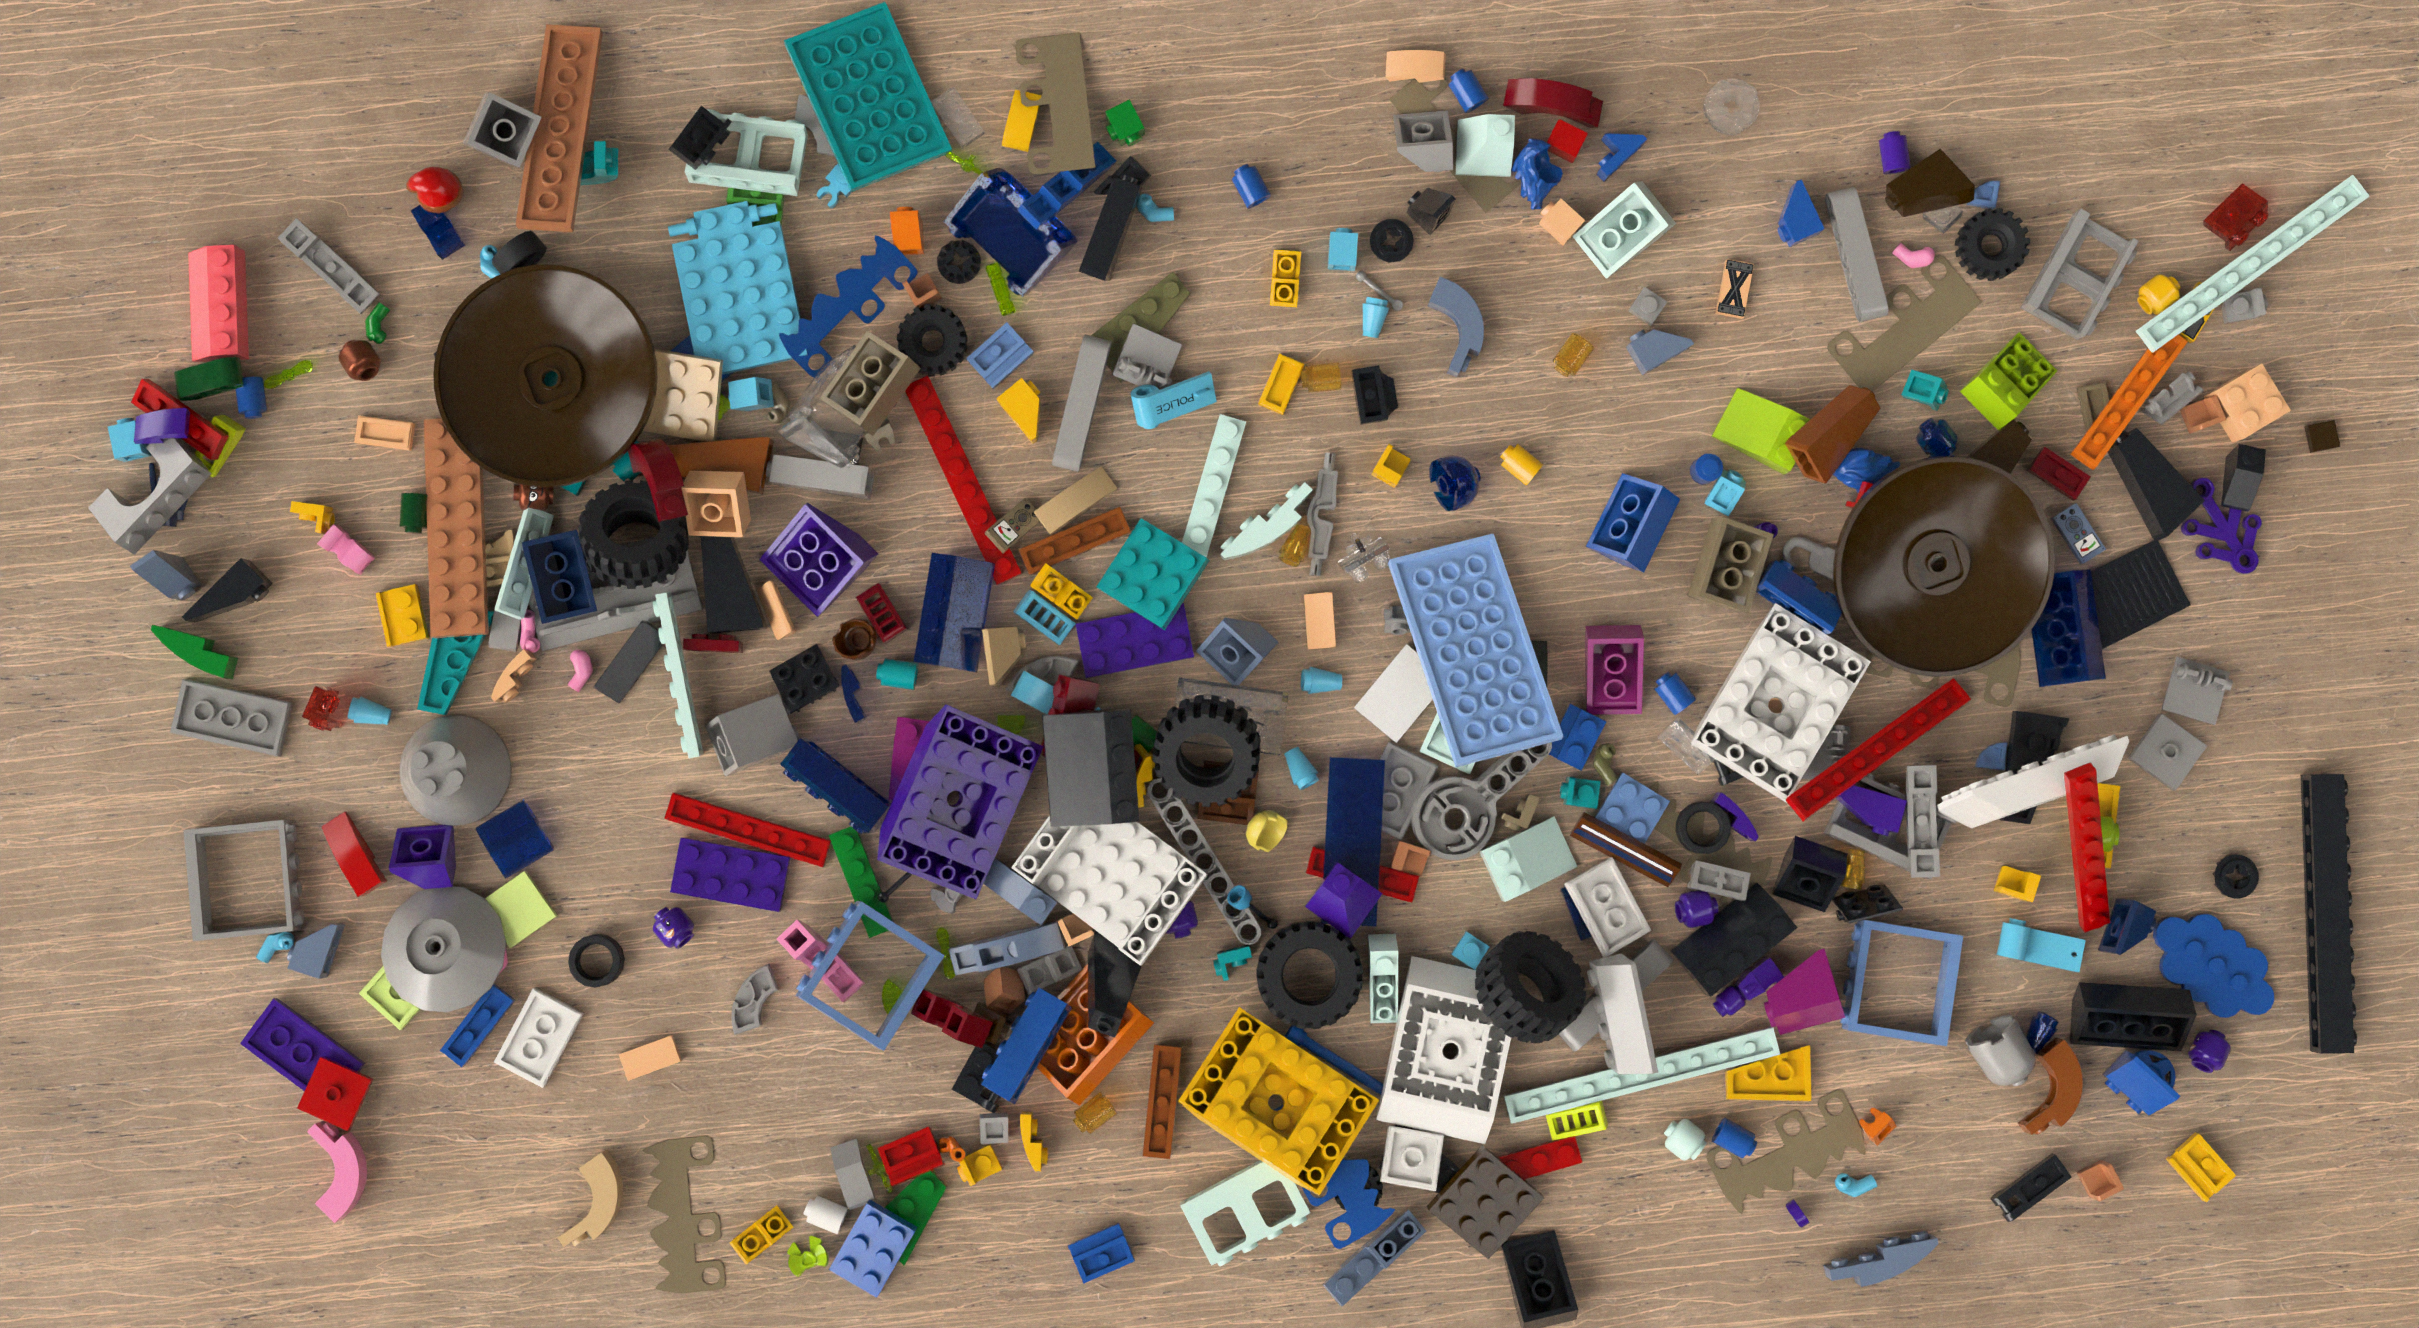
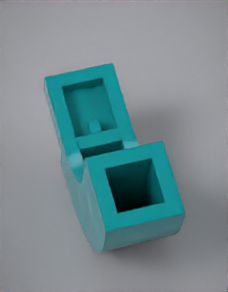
(600, 165)

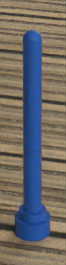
(1300, 1038)

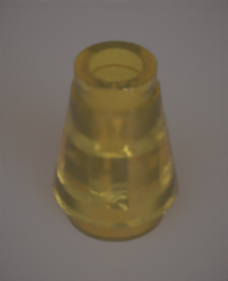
(1295, 546)
(1855, 869)

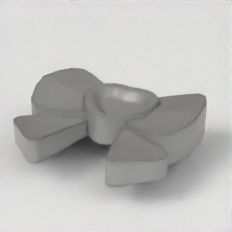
(947, 900)

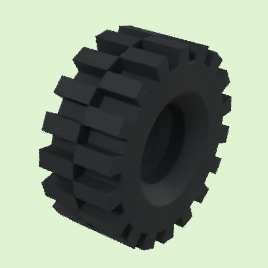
(2006, 229)
(935, 319)

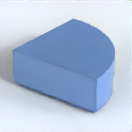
(1986, 195)
(1993, 757)

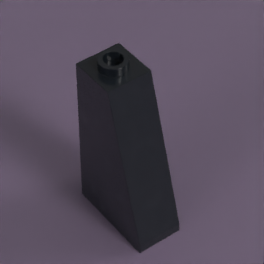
(1111, 228)
(2153, 484)
(727, 588)
(1109, 984)

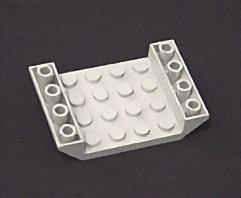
(1113, 880)

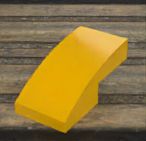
(1020, 122)

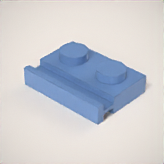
(1000, 355)

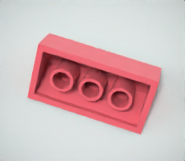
(218, 303)

